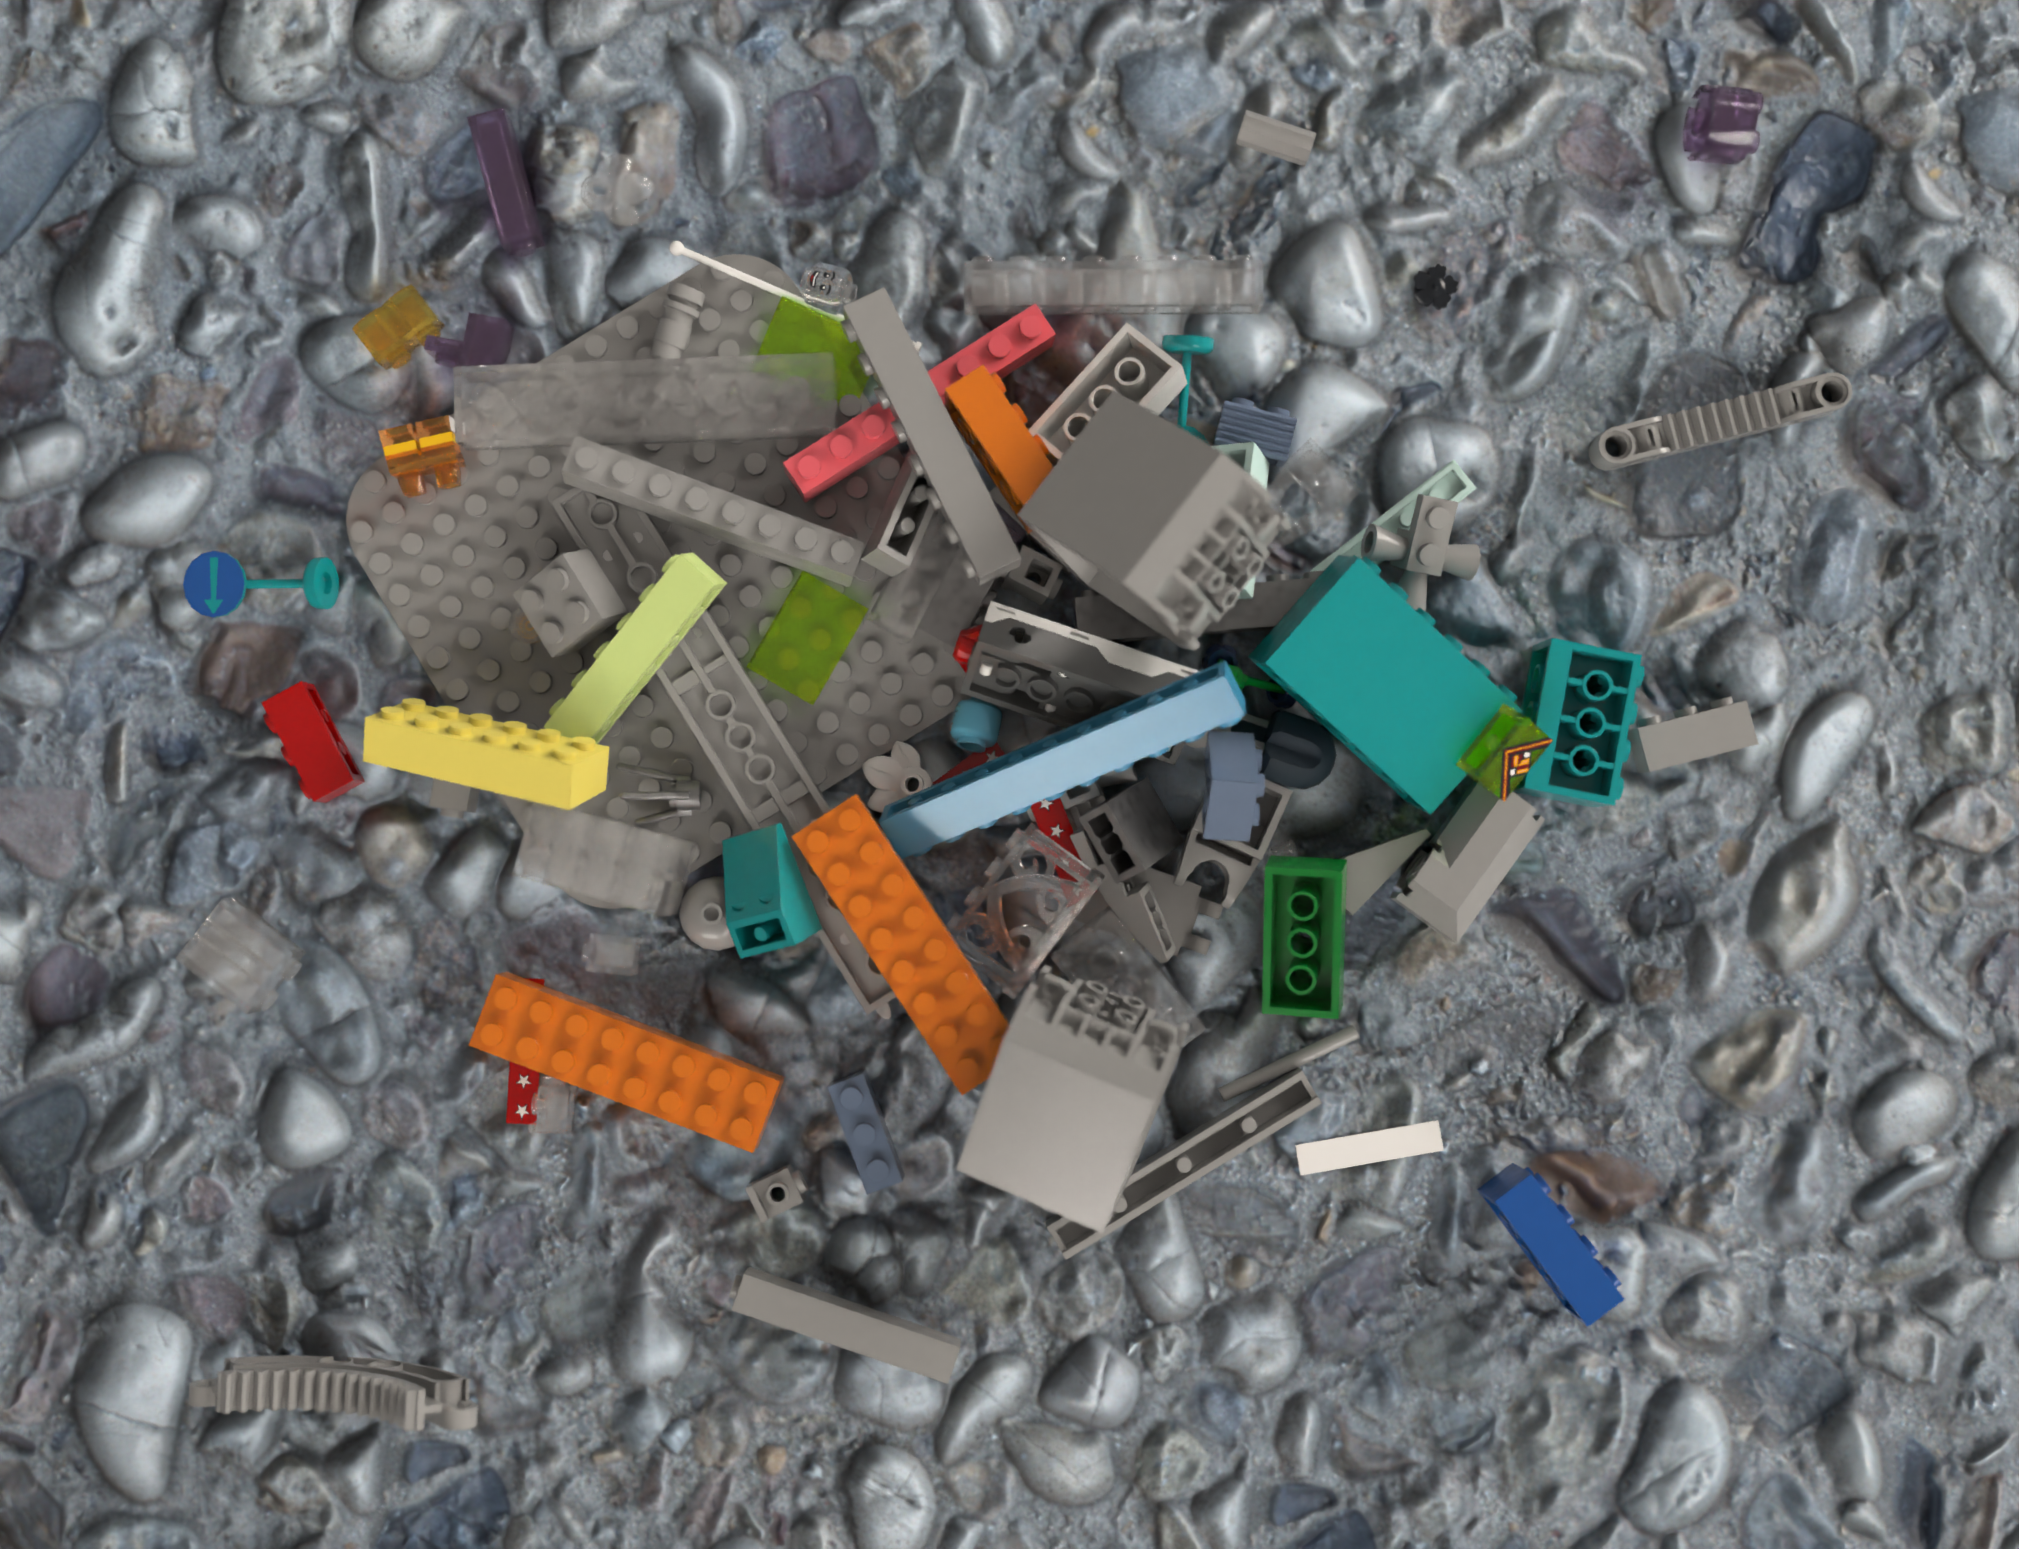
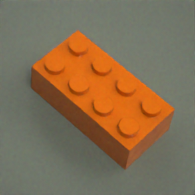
(998, 436)

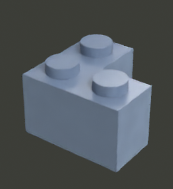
(1231, 786)

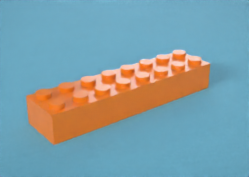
(906, 940)
(626, 1061)

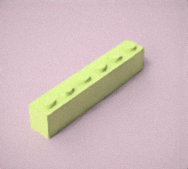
(637, 649)

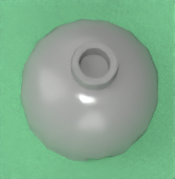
(704, 914)

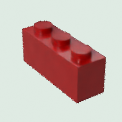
(311, 742)

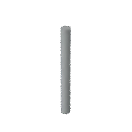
(1288, 1063)

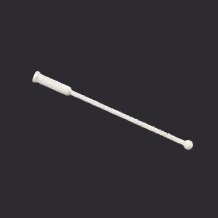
(677, 248)

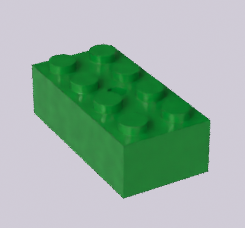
(1303, 972)

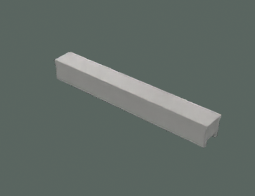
(1196, 1155)

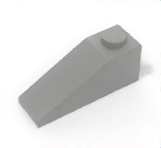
(1375, 864)

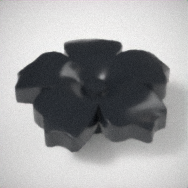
(1434, 287)

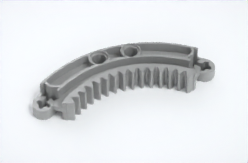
(365, 1386)

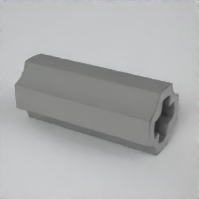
(1275, 138)

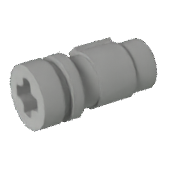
(676, 321)

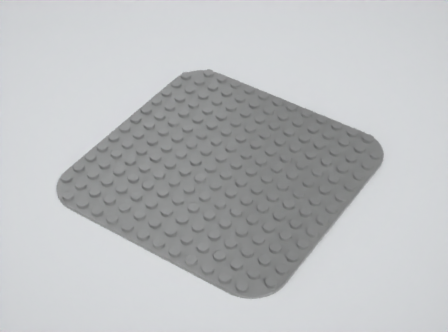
(461, 552)

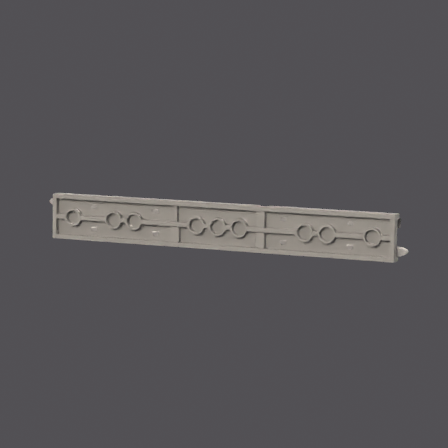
(725, 717)

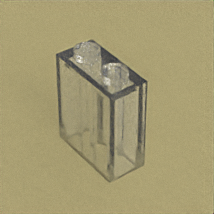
(241, 956)

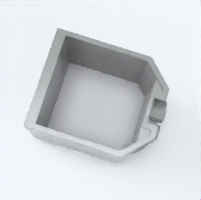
(1154, 520)
(1072, 1098)

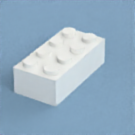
(1125, 364)

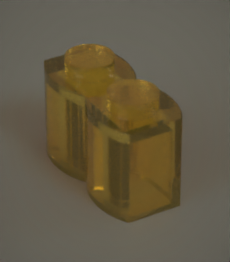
(398, 327)

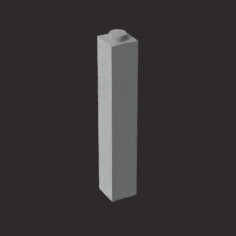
(845, 1324)

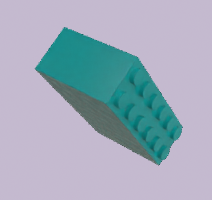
(1382, 679)

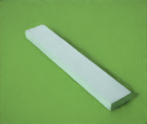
(1447, 484)

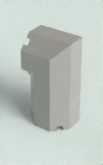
(1466, 860)

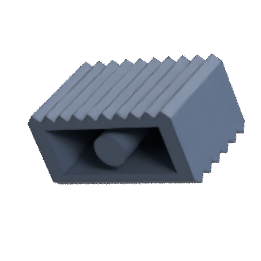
(1269, 429)

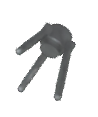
(683, 794)

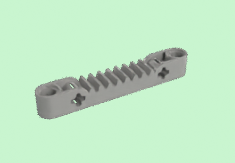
(1720, 421)

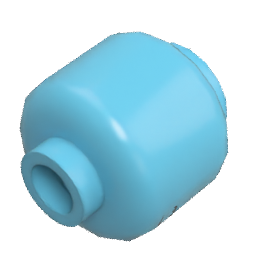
(975, 724)

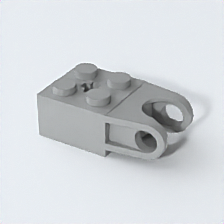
(1234, 858)

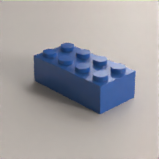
(1551, 1243)

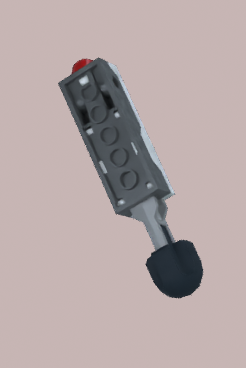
(1076, 675)

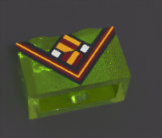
(1504, 752)

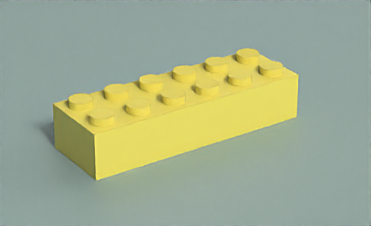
(486, 753)

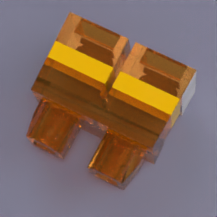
(423, 451)

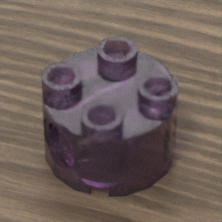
(1722, 124)

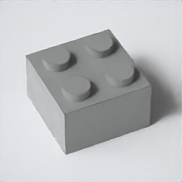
(570, 602)

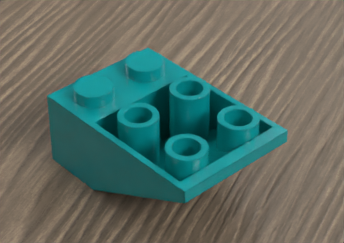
(765, 893)

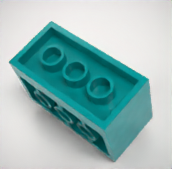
(1559, 700)

